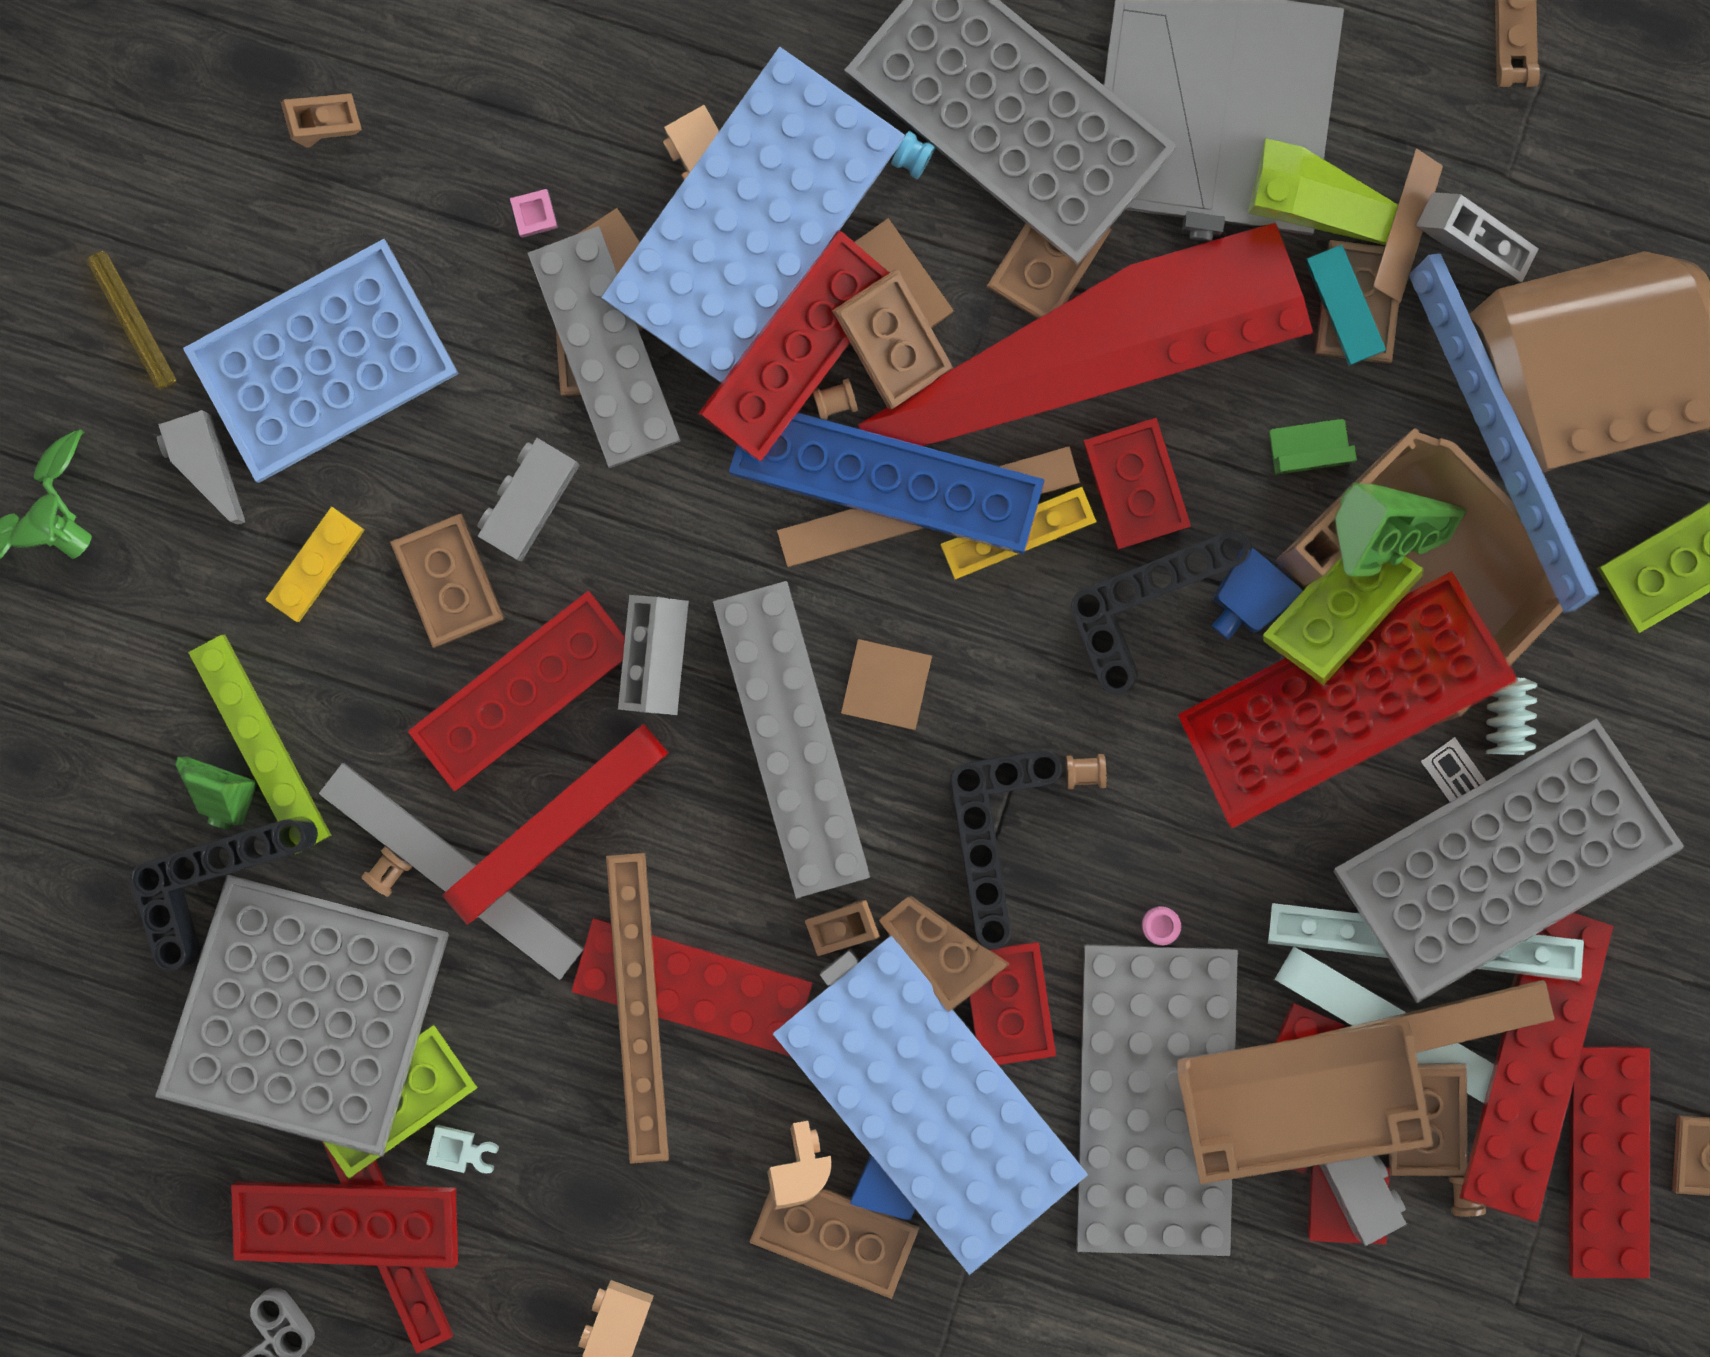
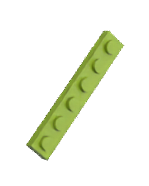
(256, 735)

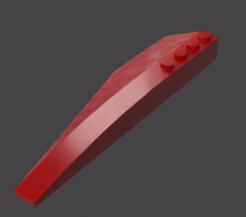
(1116, 335)

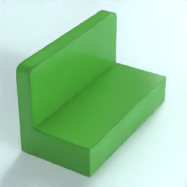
(1311, 447)

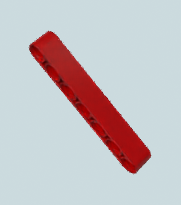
(555, 824)

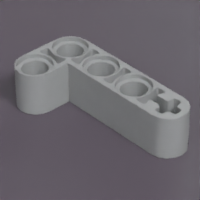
(275, 1328)

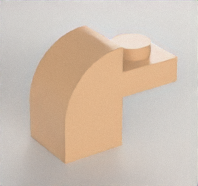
(803, 1180)

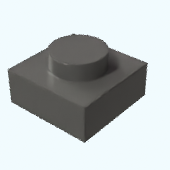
(1202, 226)

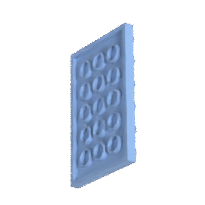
(320, 361)

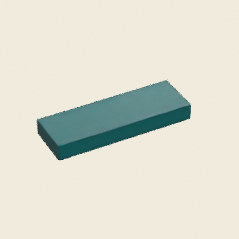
(1345, 305)

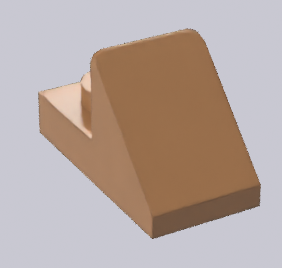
(320, 118)
(842, 927)

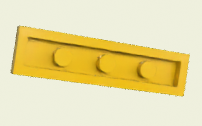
(1051, 521)

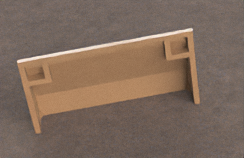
(1304, 1102)

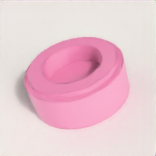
(1161, 925)

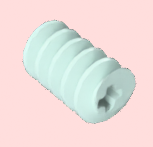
(1512, 719)

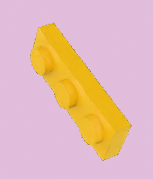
(315, 564)

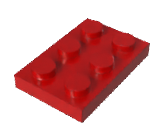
(1136, 483)
(1013, 1008)

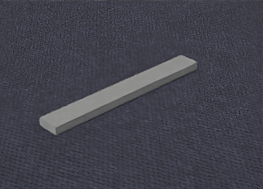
(446, 866)

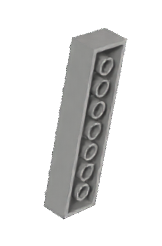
(791, 739)

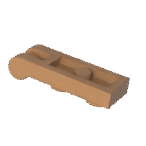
(1516, 40)

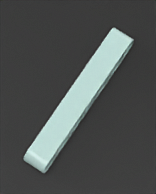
(1359, 1006)

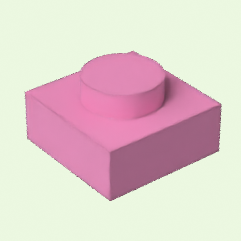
(534, 213)

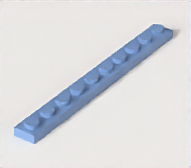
(1503, 434)

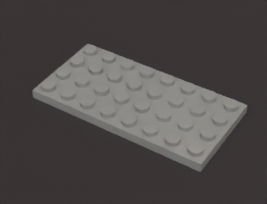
(1013, 115)
(1507, 860)
(1134, 1136)

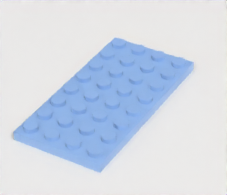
(753, 214)
(930, 1105)

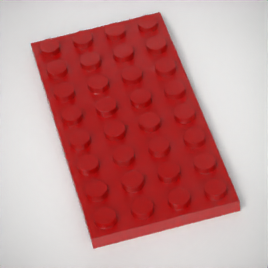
(1292, 732)

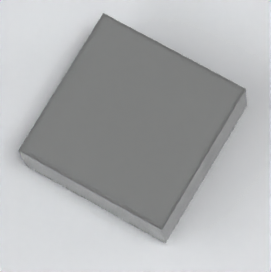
(839, 967)

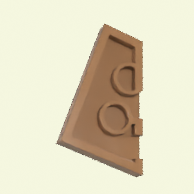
(942, 952)

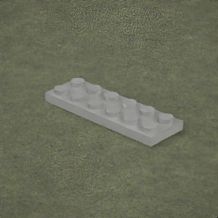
(603, 348)

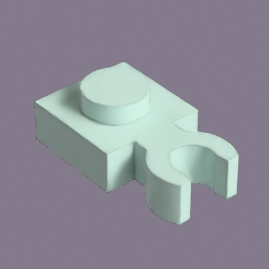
(454, 1150)

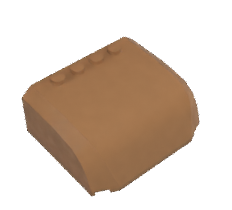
(1603, 355)
(1486, 553)

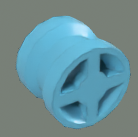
(913, 155)

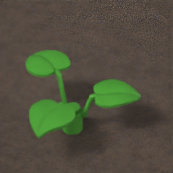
(41, 522)

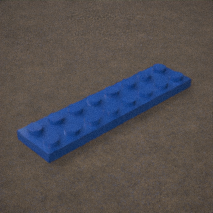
(898, 481)

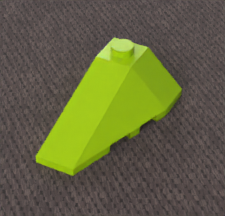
(1313, 193)

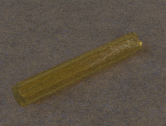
(131, 320)

